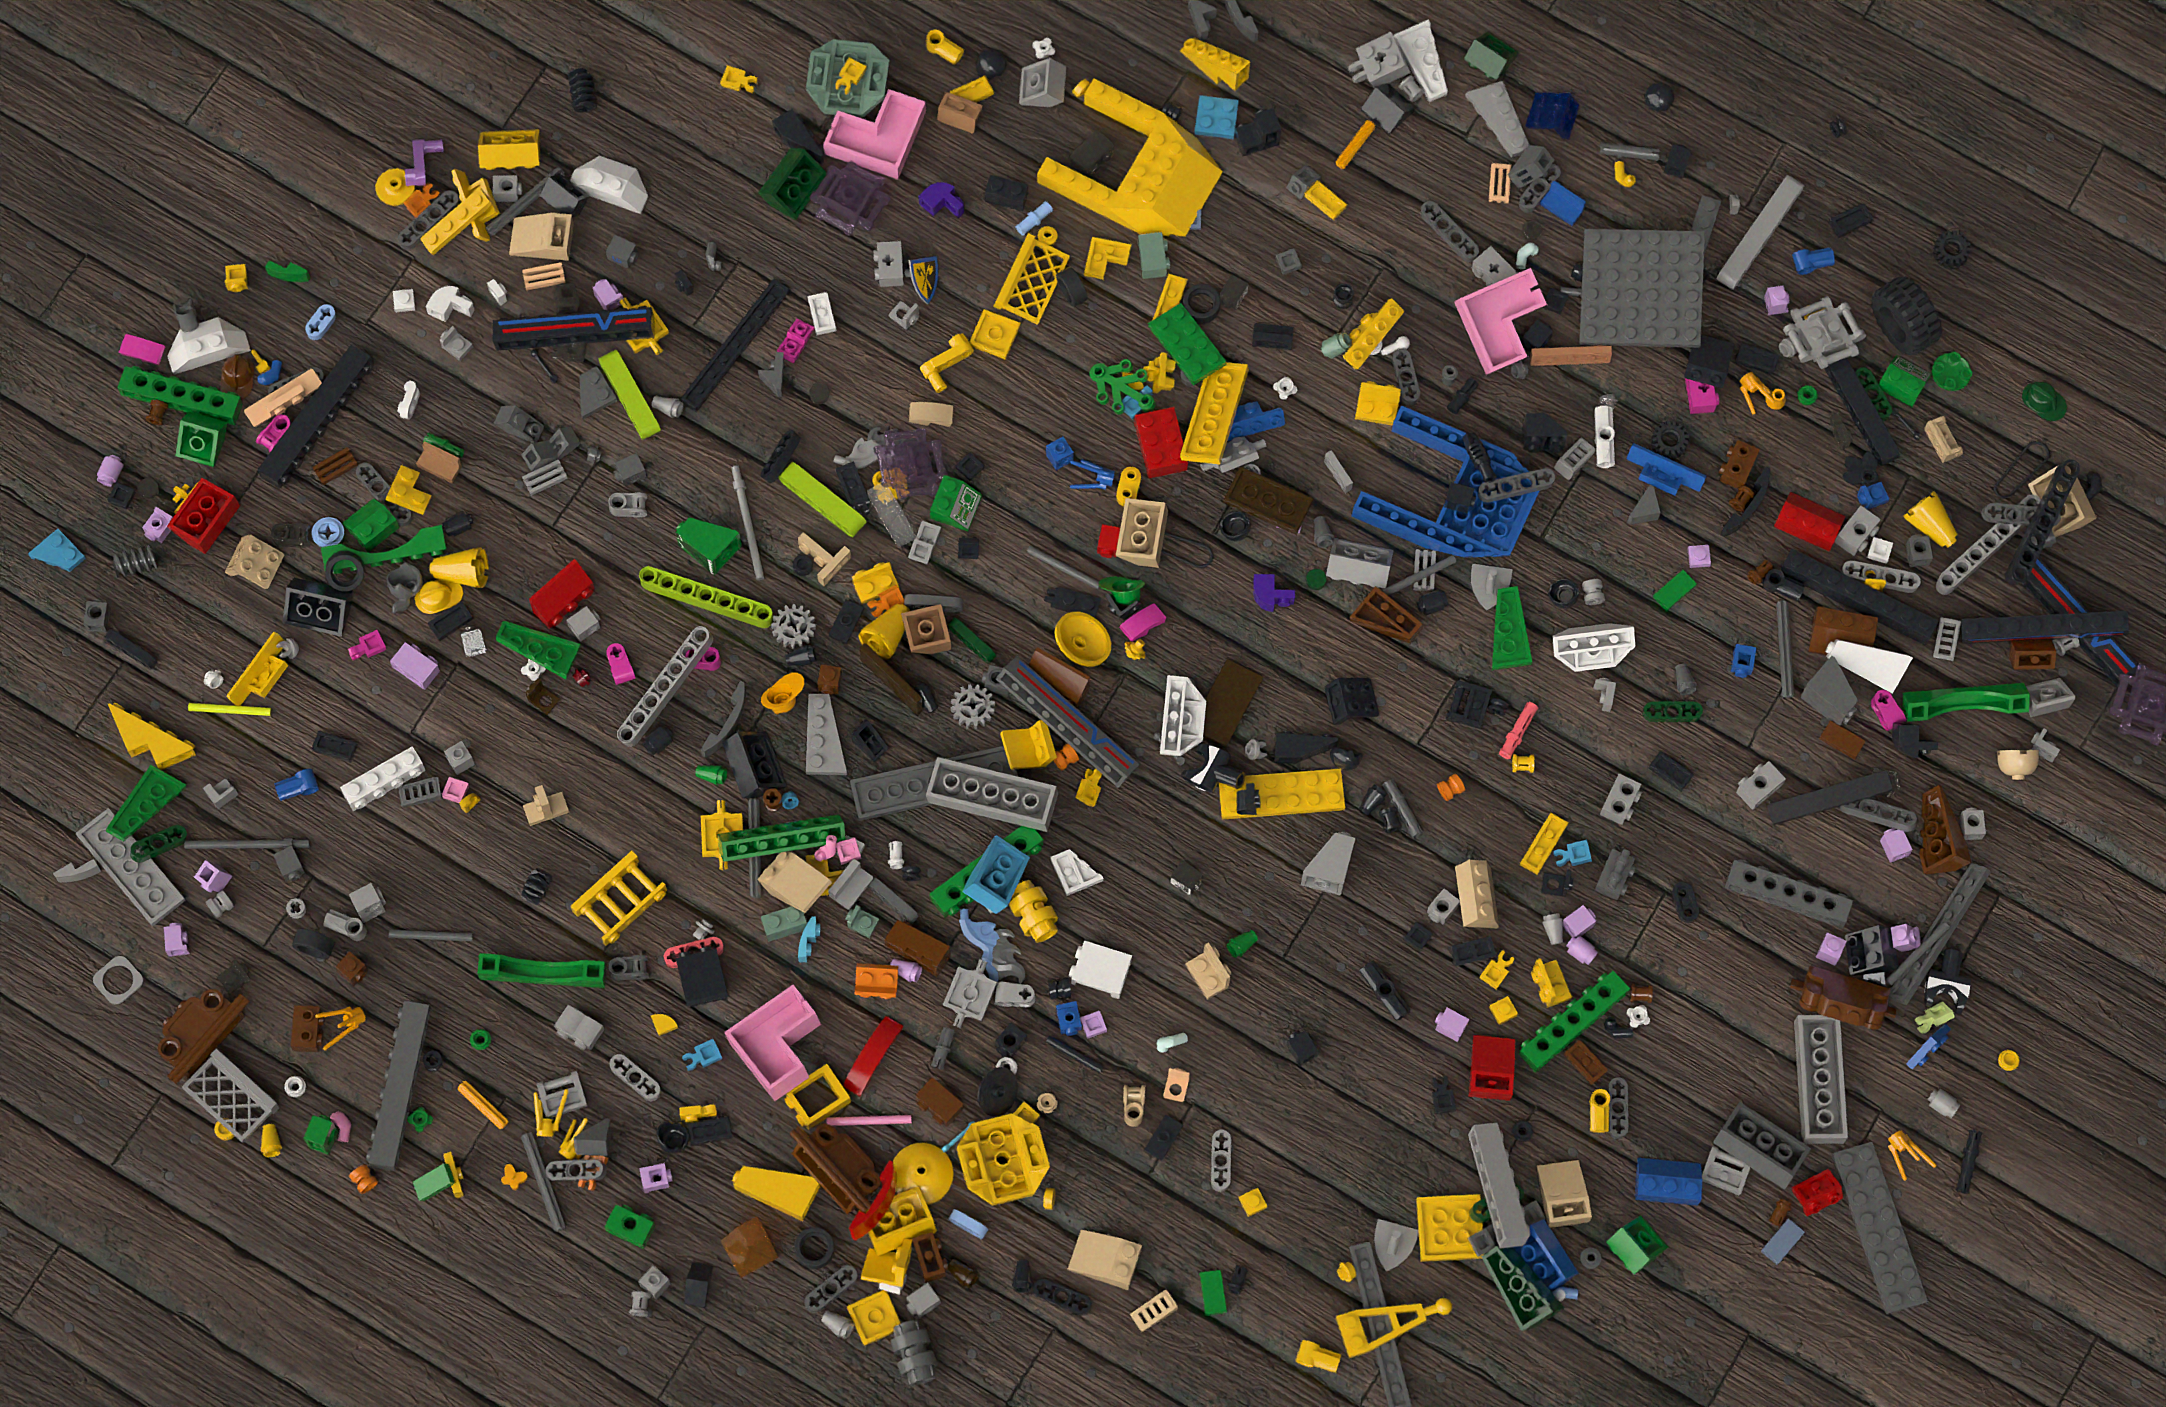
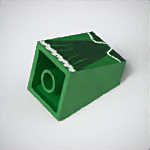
(708, 543)

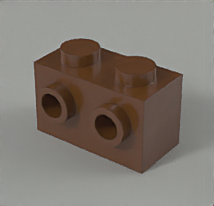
(1739, 464)
(2032, 654)
(306, 1029)
(939, 1102)
(929, 1258)

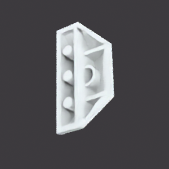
(611, 183)
(206, 344)
(1593, 646)
(1182, 717)

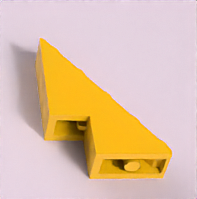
(1217, 63)
(145, 736)

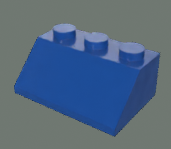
(1668, 1181)
(1546, 1256)

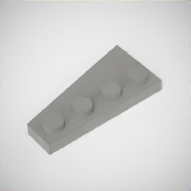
(1500, 116)
(823, 743)

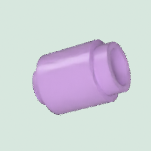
(109, 470)
(1581, 950)

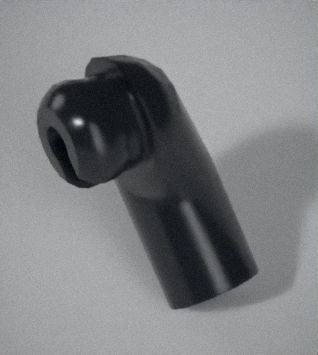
(2095, 485)
(1615, 1030)

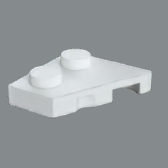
(1073, 872)

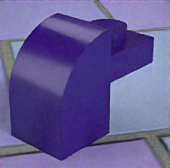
(941, 195)
(1266, 595)

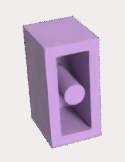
(415, 665)

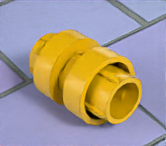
(1037, 919)

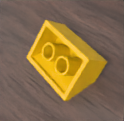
(509, 149)
(905, 1219)

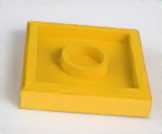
(994, 334)
(874, 1317)

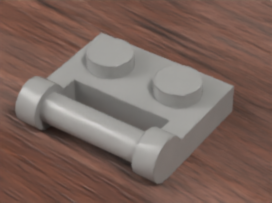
(551, 1103)
(1723, 1176)

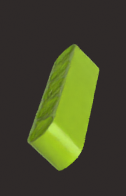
(629, 394)
(822, 499)

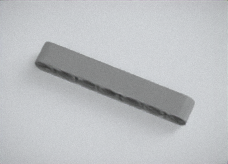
(1760, 232)
(1981, 550)
(664, 697)

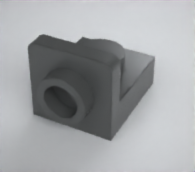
(1302, 181)

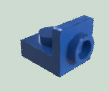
(1872, 495)

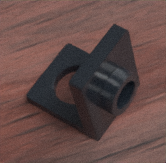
(1116, 608)
(1565, 884)

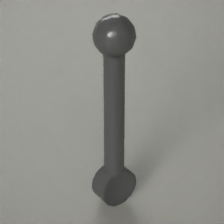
(1180, 760)

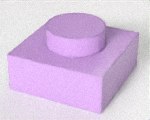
(1699, 556)
(1093, 1024)

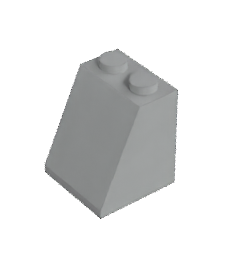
(1330, 865)

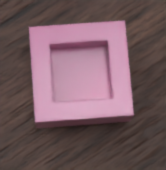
(455, 790)
(848, 850)

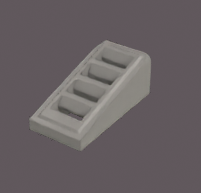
(1569, 469)
(1948, 622)

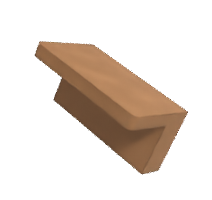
(959, 112)
(439, 462)

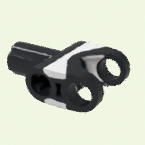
(1213, 770)
(1948, 981)

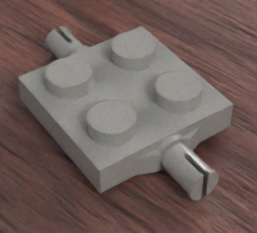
(1236, 453)
(970, 993)

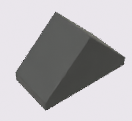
(1646, 509)
(594, 1140)

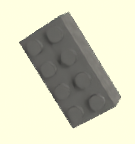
(1762, 1145)

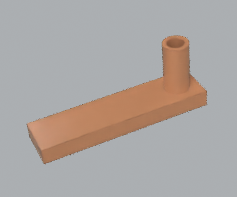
(1571, 355)

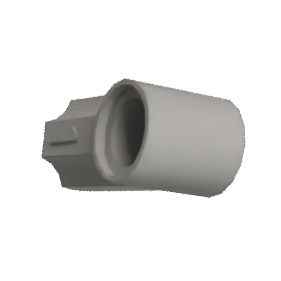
(344, 924)

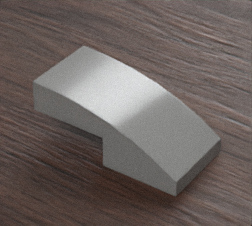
(924, 542)
(70, 874)

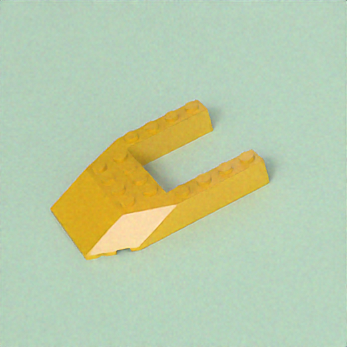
(1163, 184)

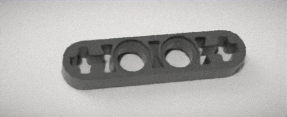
(425, 218)
(1452, 229)
(1517, 488)
(381, 496)
(2020, 511)
(1879, 809)

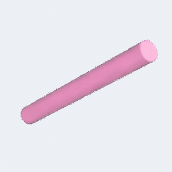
(869, 1120)

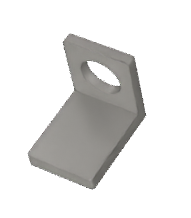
(909, 318)

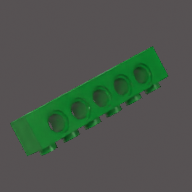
(134, 376)
(780, 837)
(949, 906)
(1538, 1058)

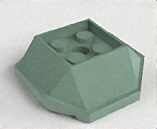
(824, 73)

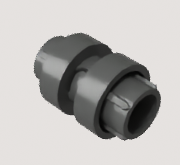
(911, 1344)

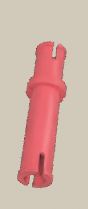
(1514, 737)

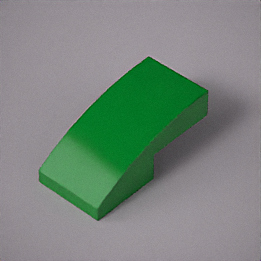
(291, 273)

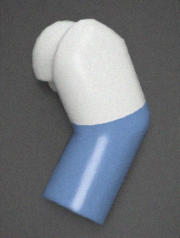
(1565, 1292)

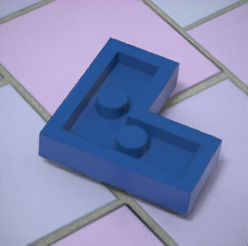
(1931, 1044)

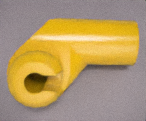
(1621, 176)

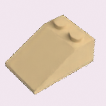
(794, 881)
(1105, 1258)

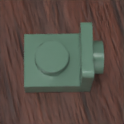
(861, 922)

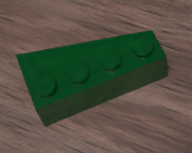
(1521, 1288)

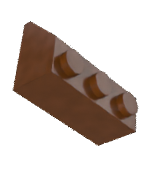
(1840, 625)
(1062, 677)

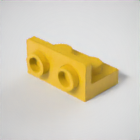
(873, 581)

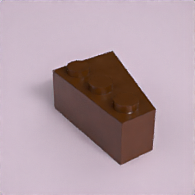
(1386, 617)
(918, 947)

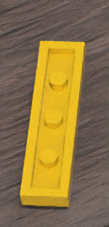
(456, 221)

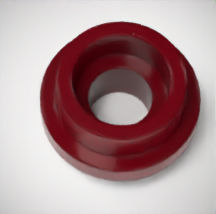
(581, 677)

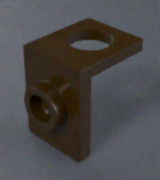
(536, 692)

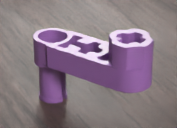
(420, 147)

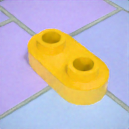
(1128, 485)

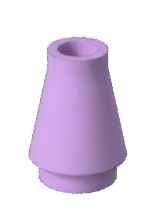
(908, 970)

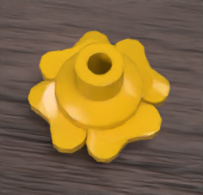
(1134, 649)

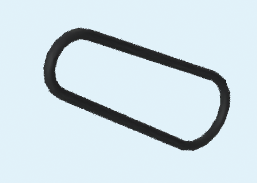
(2028, 477)
(1193, 542)

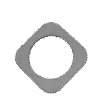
(118, 961)

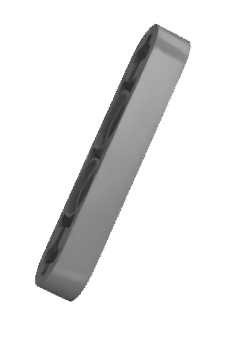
(1880, 573)

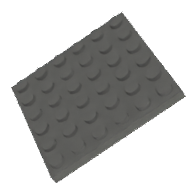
(1642, 288)

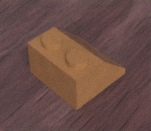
(927, 630)

